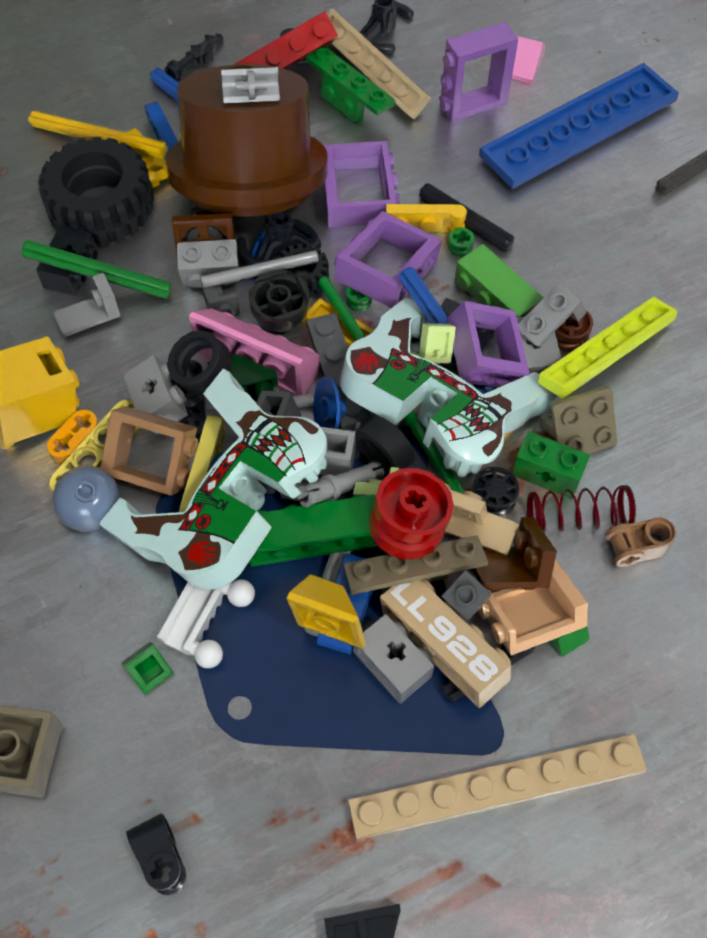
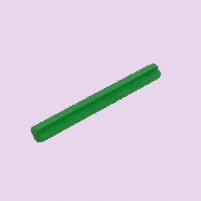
(91, 267)

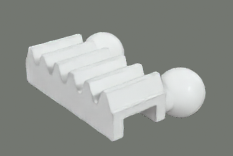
(192, 616)

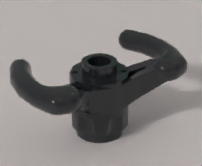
(384, 22)
(279, 234)

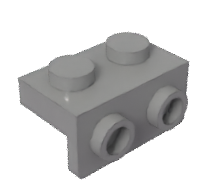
(205, 258)

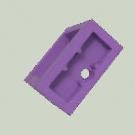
(469, 359)

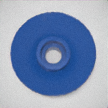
(327, 405)

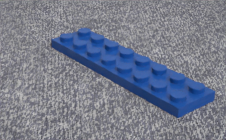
(577, 125)

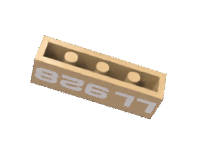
(452, 643)

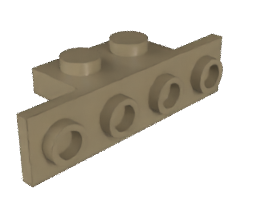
(388, 571)

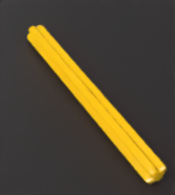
(87, 131)

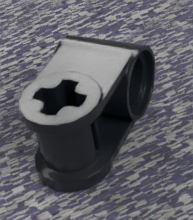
(155, 849)

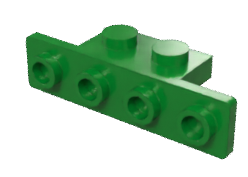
(347, 87)

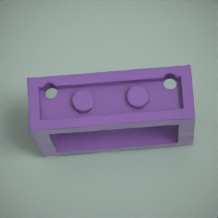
(493, 40)
(359, 156)
(374, 283)

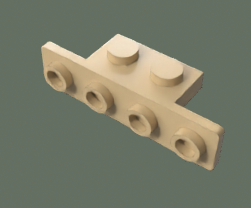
(472, 519)

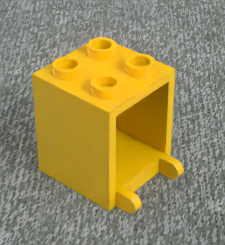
(34, 391)

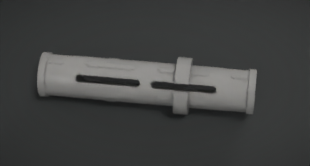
(331, 487)

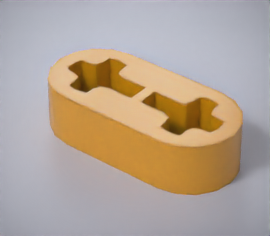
(71, 435)

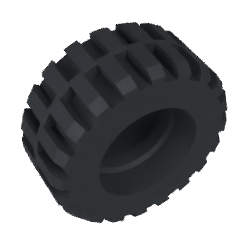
(90, 166)

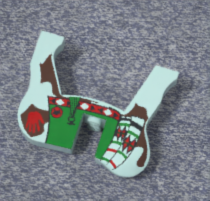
(462, 420)
(221, 523)

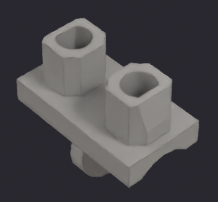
(250, 85)

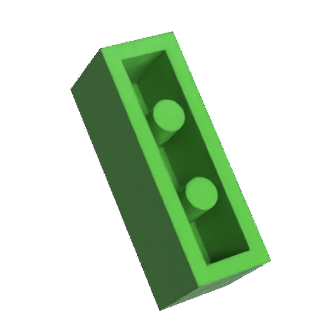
(495, 282)

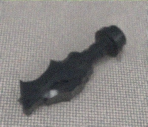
(197, 55)

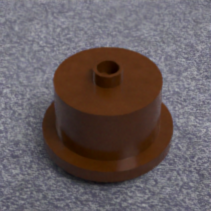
(245, 153)

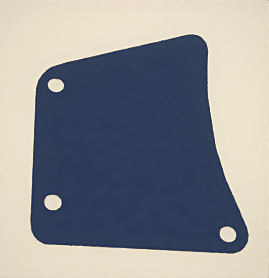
(319, 694)

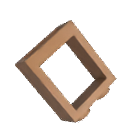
(119, 442)

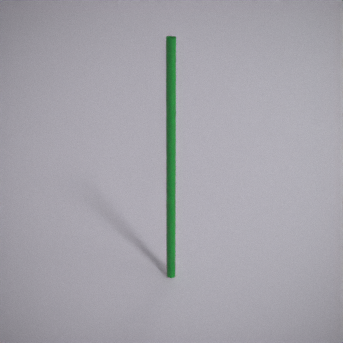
(411, 419)

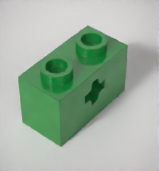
(550, 464)

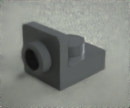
(224, 303)
(467, 594)

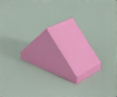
(527, 59)

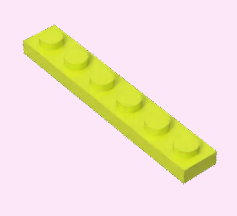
(607, 347)

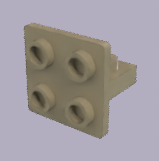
(583, 421)

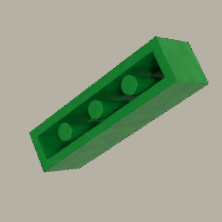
(316, 530)

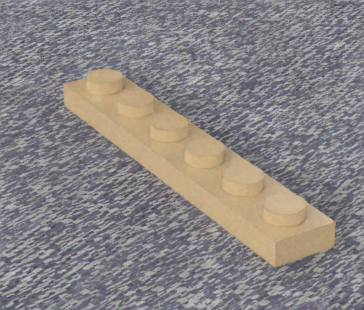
(378, 67)

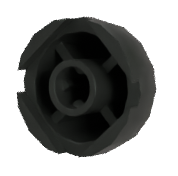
(279, 300)

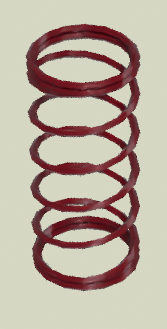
(539, 508)

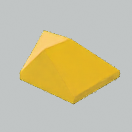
(326, 610)

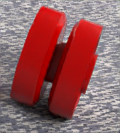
(410, 513)

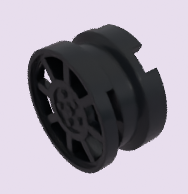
(496, 490)

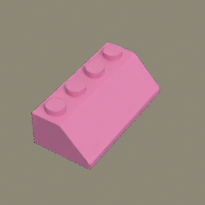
(293, 364)

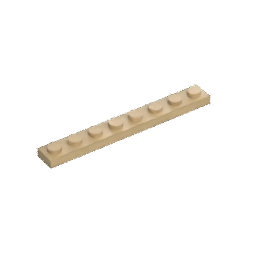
(495, 786)

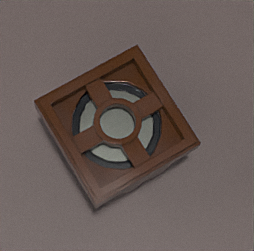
(203, 227)

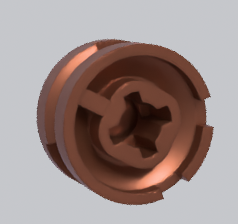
(572, 333)

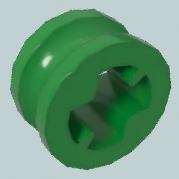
(460, 234)
(355, 303)

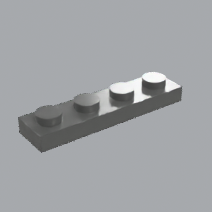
(332, 349)

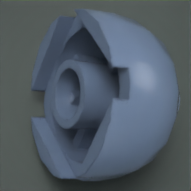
(84, 497)

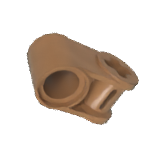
(634, 542)

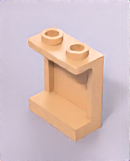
(535, 616)

